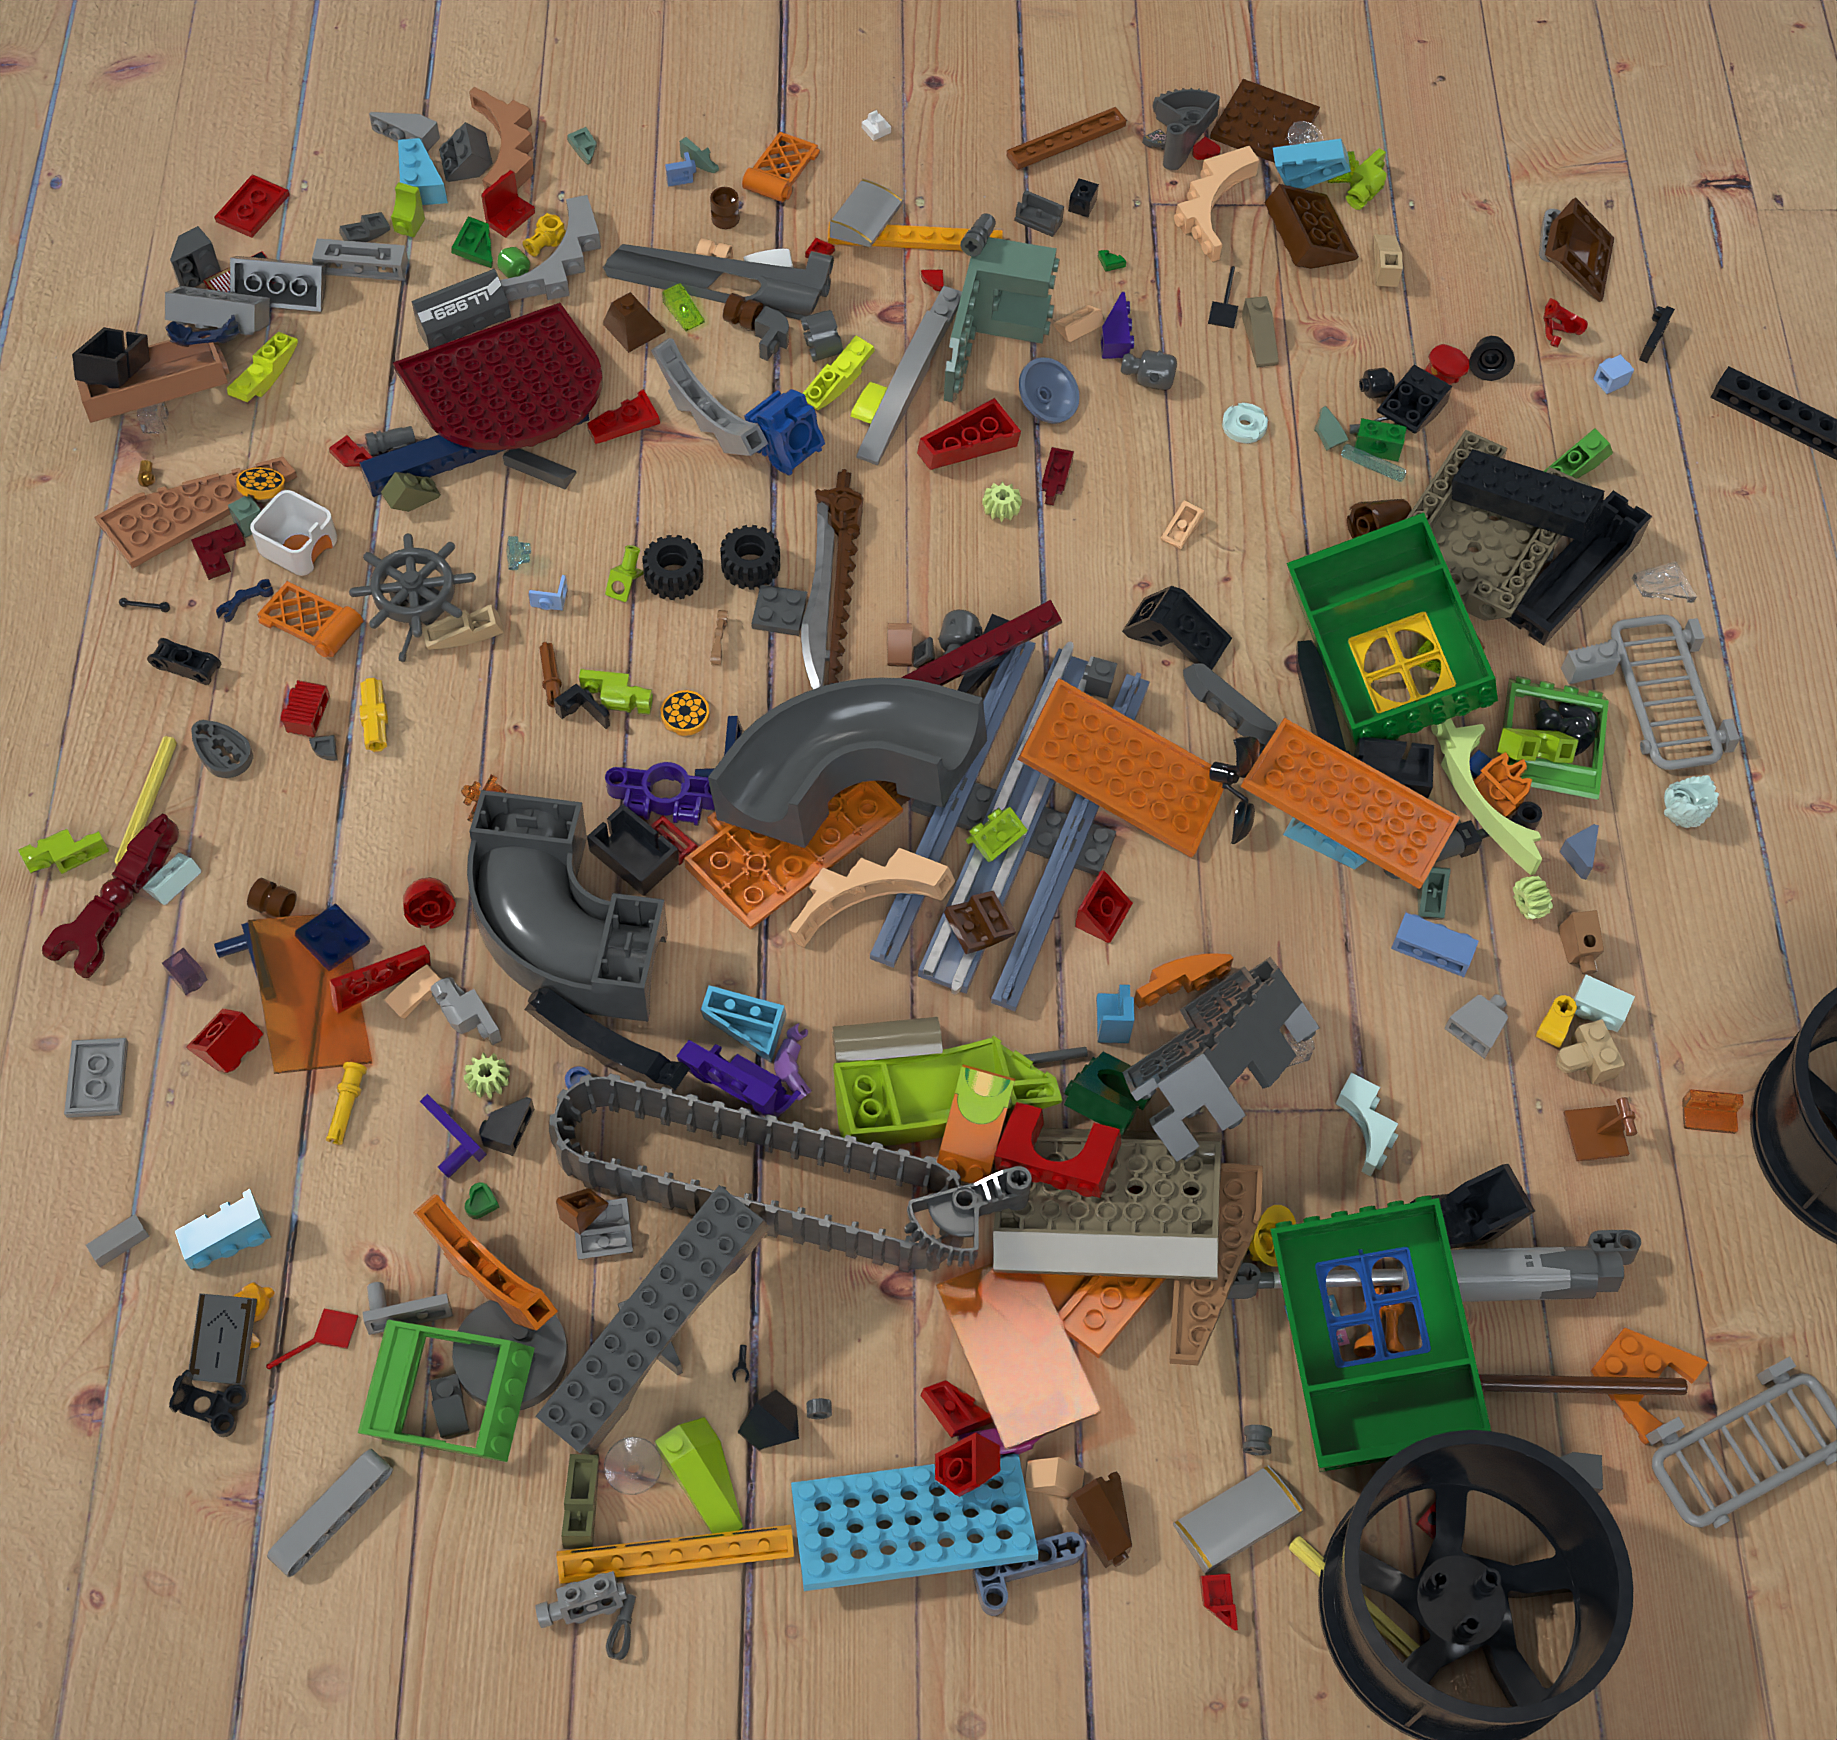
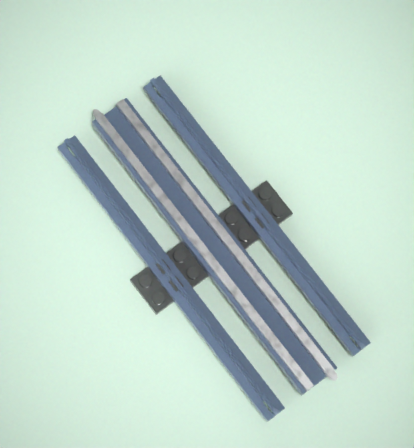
(1064, 838)

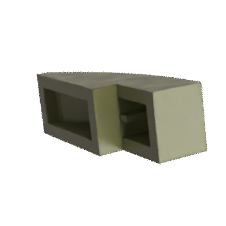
(580, 1501)

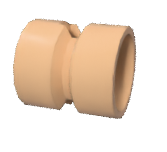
(709, 248)

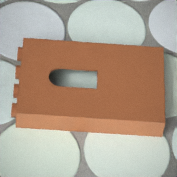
(167, 376)

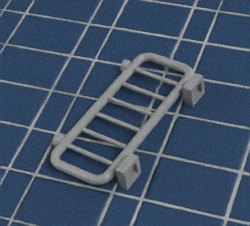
(1688, 641)
(1674, 1443)

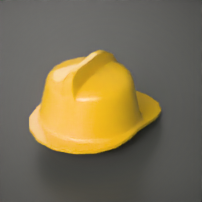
(1262, 1243)

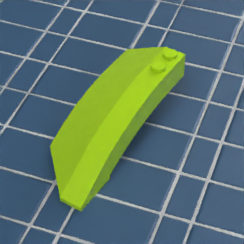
(913, 1095)

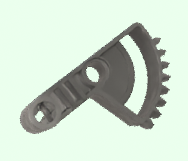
(1187, 117)
(992, 1194)

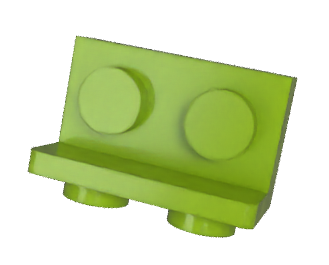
(997, 833)

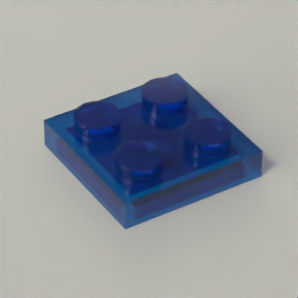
(332, 937)

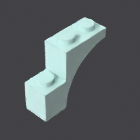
(1360, 1101)

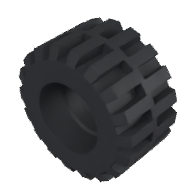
(750, 542)
(673, 552)

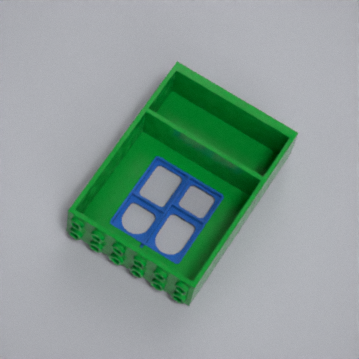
(1388, 1401)

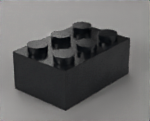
(106, 360)
(1387, 755)
(633, 850)

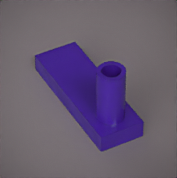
(464, 1151)

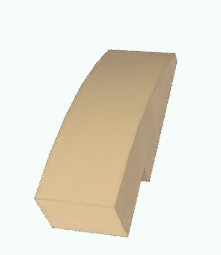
(464, 630)

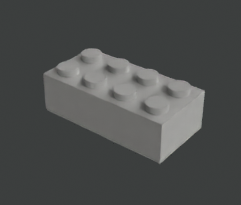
(215, 308)

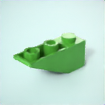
(1584, 455)

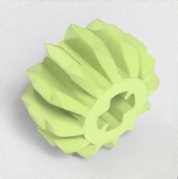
(1002, 501)
(1532, 897)
(479, 1082)

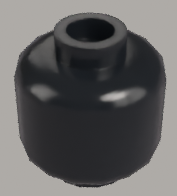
(1377, 383)

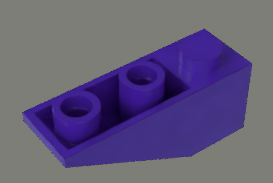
(1116, 331)

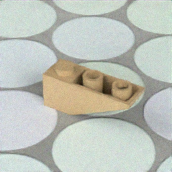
(1387, 260)

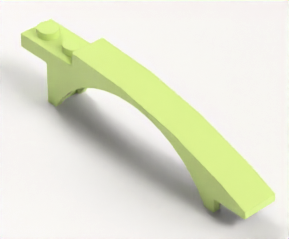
(1513, 839)

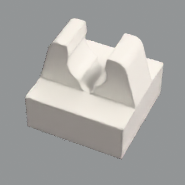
(876, 126)

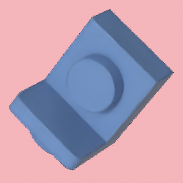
(680, 172)

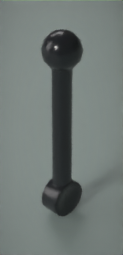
(164, 606)

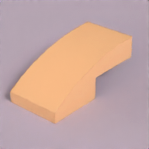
(412, 991)

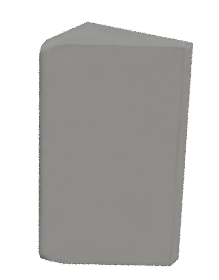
(117, 1240)

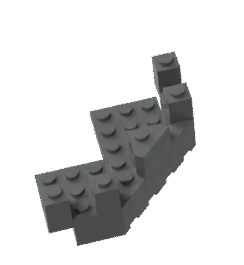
(1227, 1031)

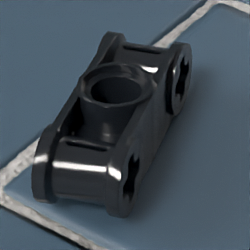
(184, 661)

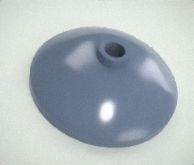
(1049, 390)

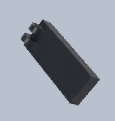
(1662, 317)

